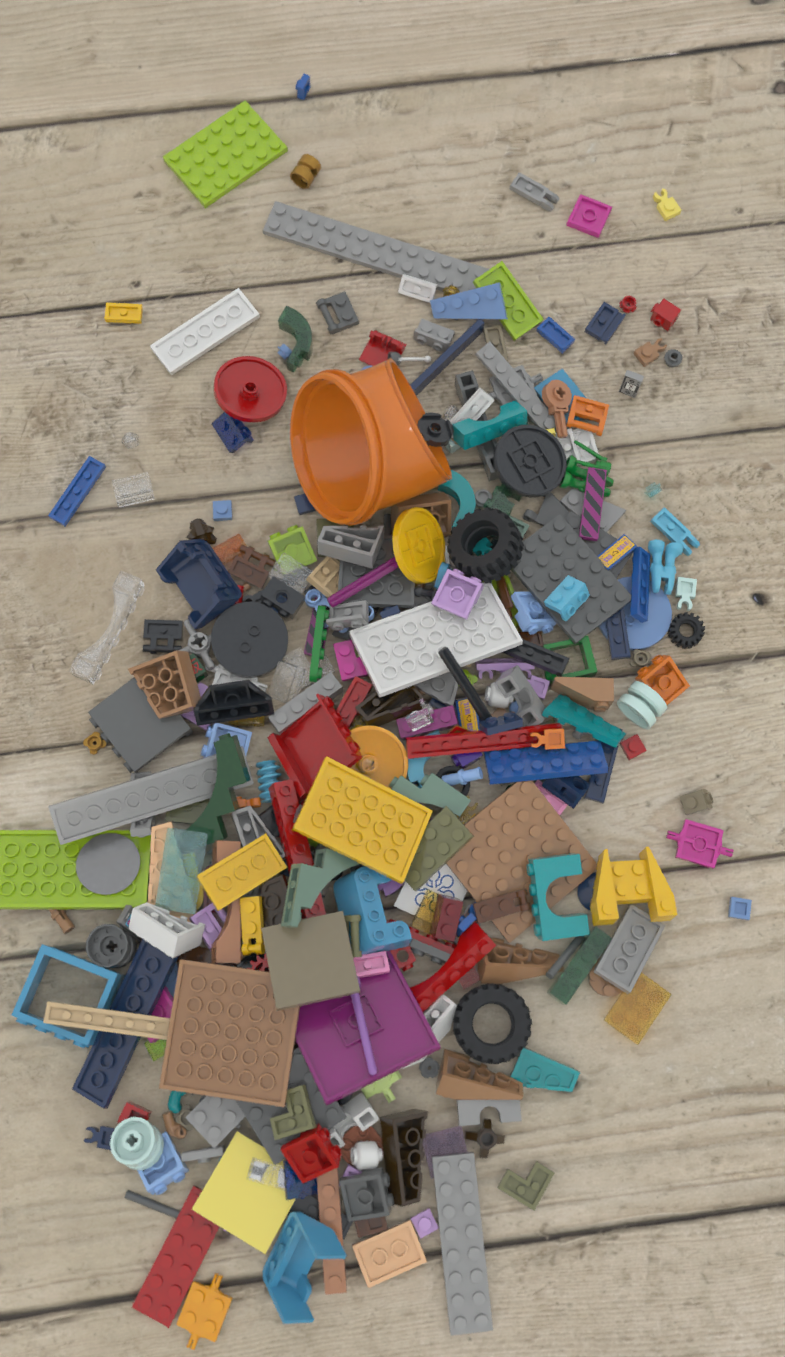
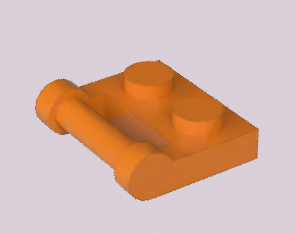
(588, 410)

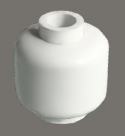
(495, 697)
(366, 1155)

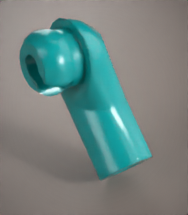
(174, 1101)

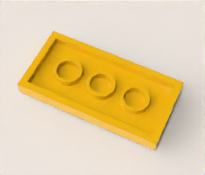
(241, 872)

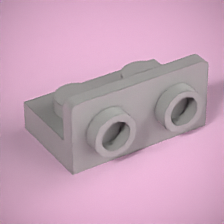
(433, 335)

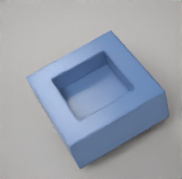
(222, 510)
(739, 908)

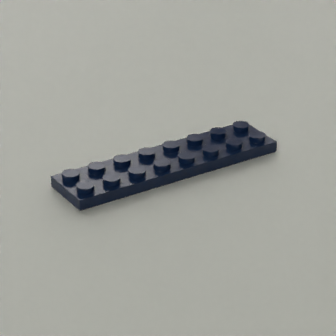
(113, 1051)

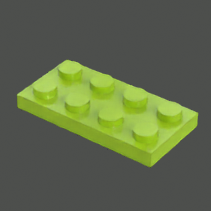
(520, 310)

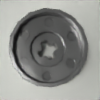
(100, 942)

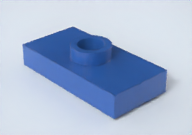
(555, 335)

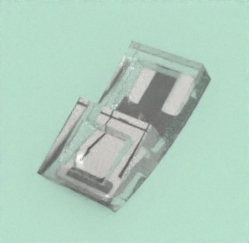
(266, 1173)

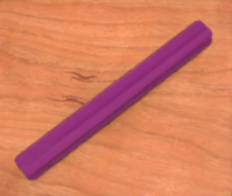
(362, 582)

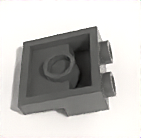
(367, 1194)

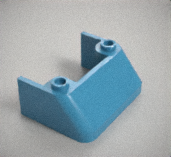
(290, 1261)

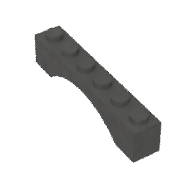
(466, 386)

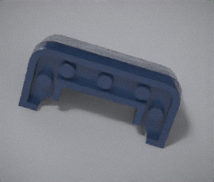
(200, 579)

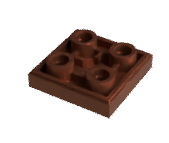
(355, 1135)

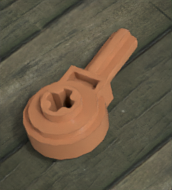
(557, 399)

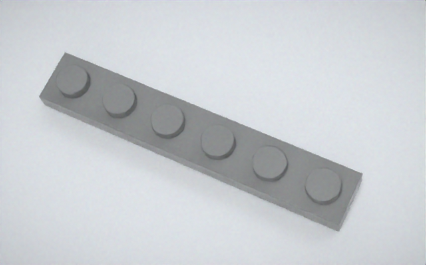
(515, 386)

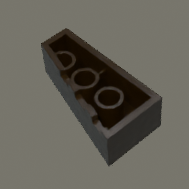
(403, 1154)

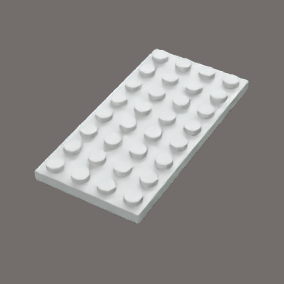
(406, 645)

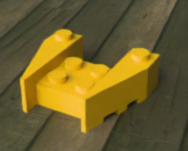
(629, 884)

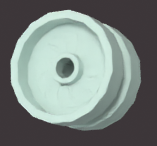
(642, 705)
(137, 1143)

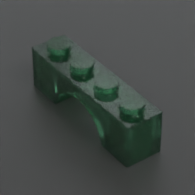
(579, 966)

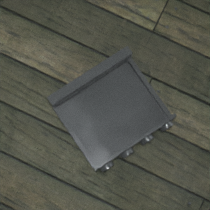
(135, 727)

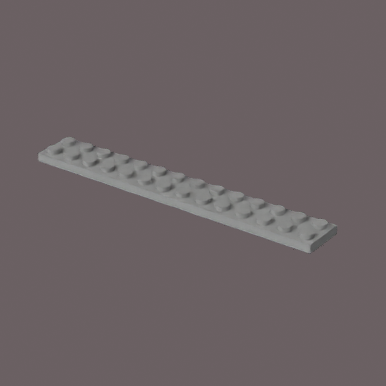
(369, 248)

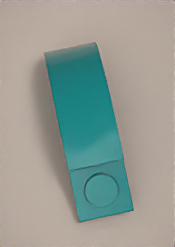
(462, 492)

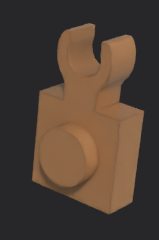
(648, 353)

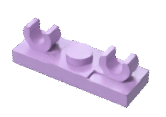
(501, 665)

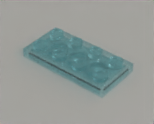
(180, 865)

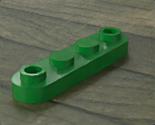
(319, 636)

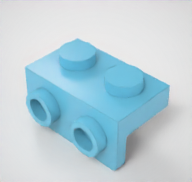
(567, 597)

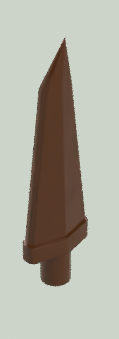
(504, 596)

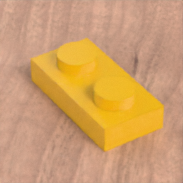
(123, 313)

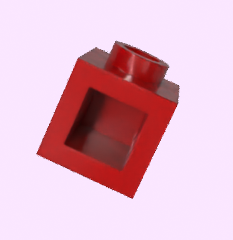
(665, 314)

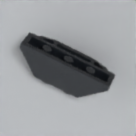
(232, 702)

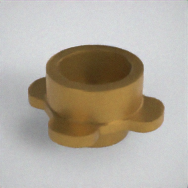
(95, 737)

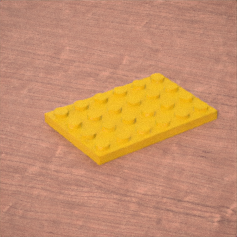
(363, 820)

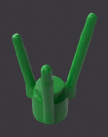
(602, 464)

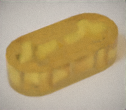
(256, 721)

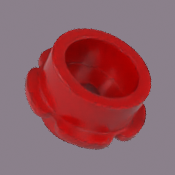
(628, 300)

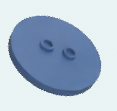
(659, 619)

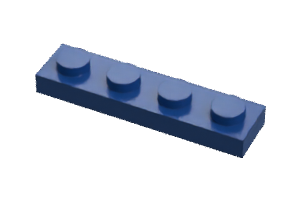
(77, 491)
(640, 584)

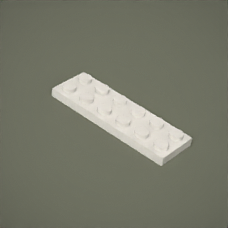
(204, 331)

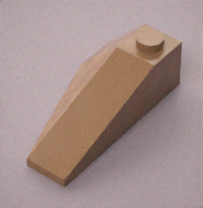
(513, 963)
(468, 1081)

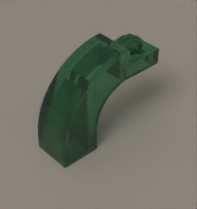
(296, 325)

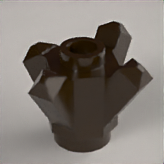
(201, 530)
(485, 1138)

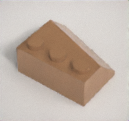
(436, 503)
(168, 683)

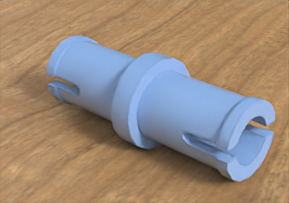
(463, 777)

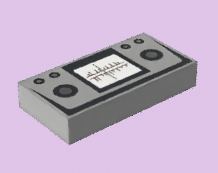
(631, 383)

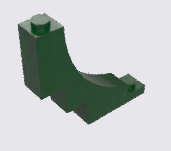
(230, 772)

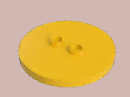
(418, 545)

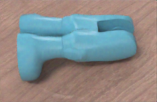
(660, 572)

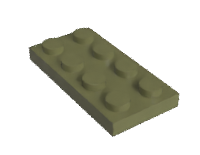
(440, 842)

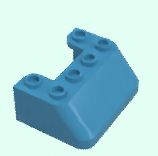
(359, 895)

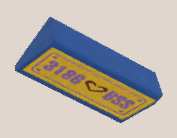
(617, 552)
(467, 715)

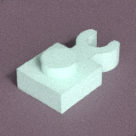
(685, 590)

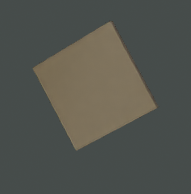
(310, 961)

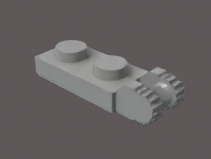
(534, 192)

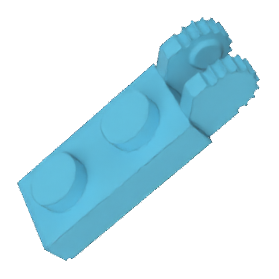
(674, 530)

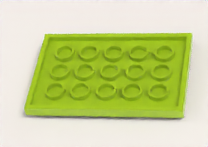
(225, 154)

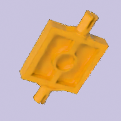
(204, 1311)

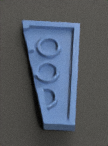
(477, 303)

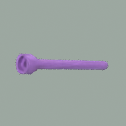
(364, 1032)

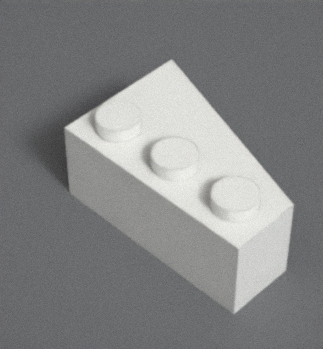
(165, 931)

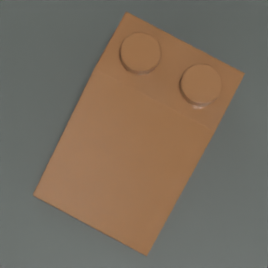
(587, 692)

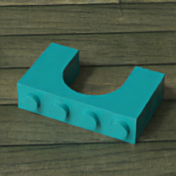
(542, 873)

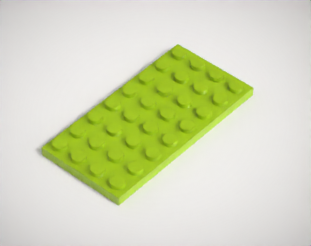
(43, 873)

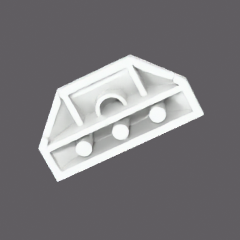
(440, 1018)

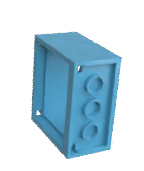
(32, 984)

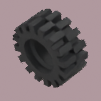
(679, 638)

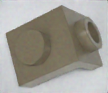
(696, 801)

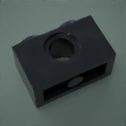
(278, 588)

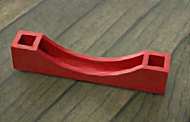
(470, 949)

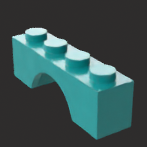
(471, 433)

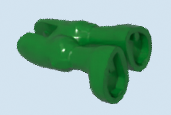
(570, 481)

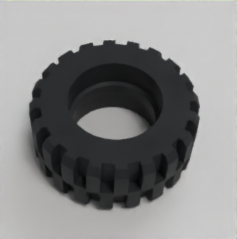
(473, 529)
(520, 1024)

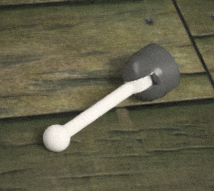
(397, 358)

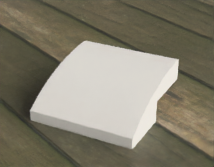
(582, 436)

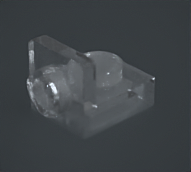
(420, 718)

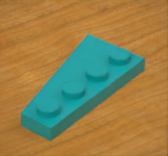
(585, 721)

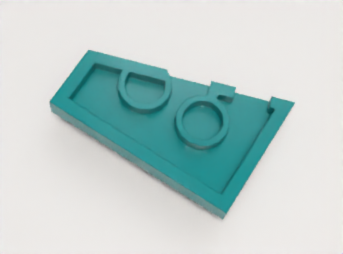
(543, 1072)

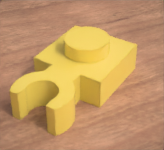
(666, 206)

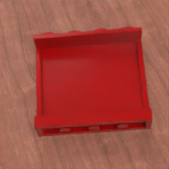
(310, 740)

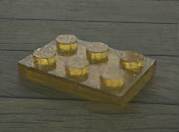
(636, 1011)

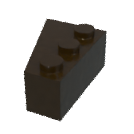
(388, 708)

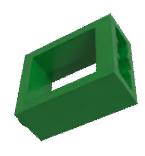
(587, 656)

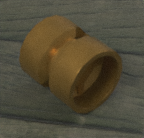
(305, 171)

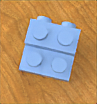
(531, 614)
(220, 729)
(166, 1170)

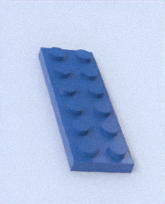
(543, 763)

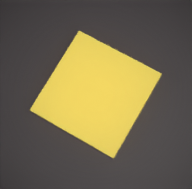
(241, 1205)

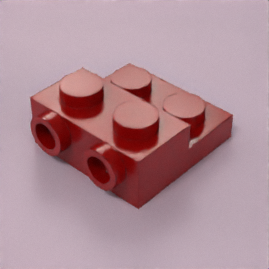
(312, 1154)

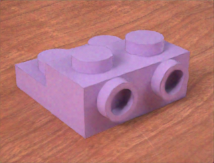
(458, 593)

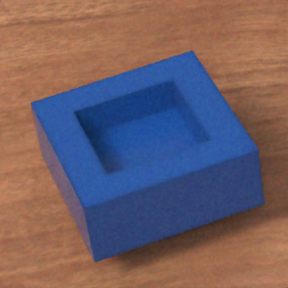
(303, 86)

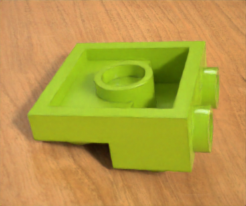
(293, 544)

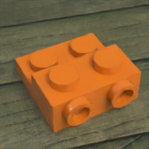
(663, 678)

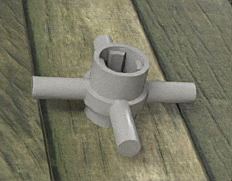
(195, 639)

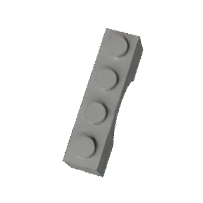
(298, 706)

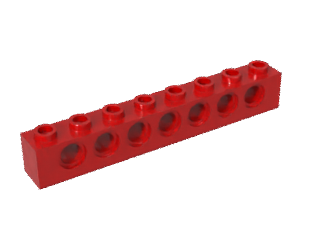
(294, 844)

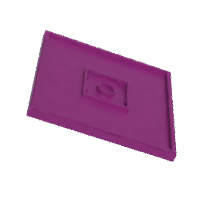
(332, 1041)

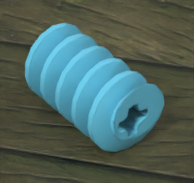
(268, 777)

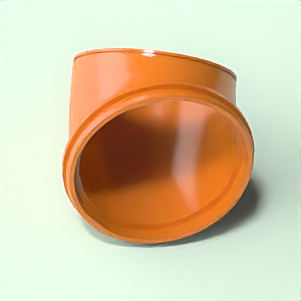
(361, 443)

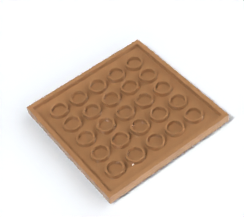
(507, 834)
(228, 1035)

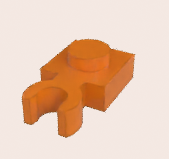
(551, 739)
(253, 802)

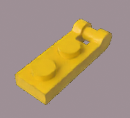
(251, 924)

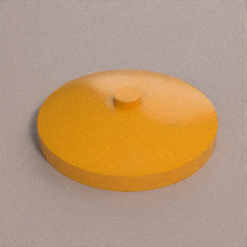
(381, 752)

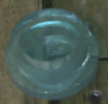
(653, 489)

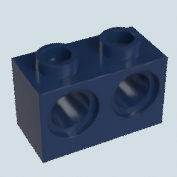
(567, 789)

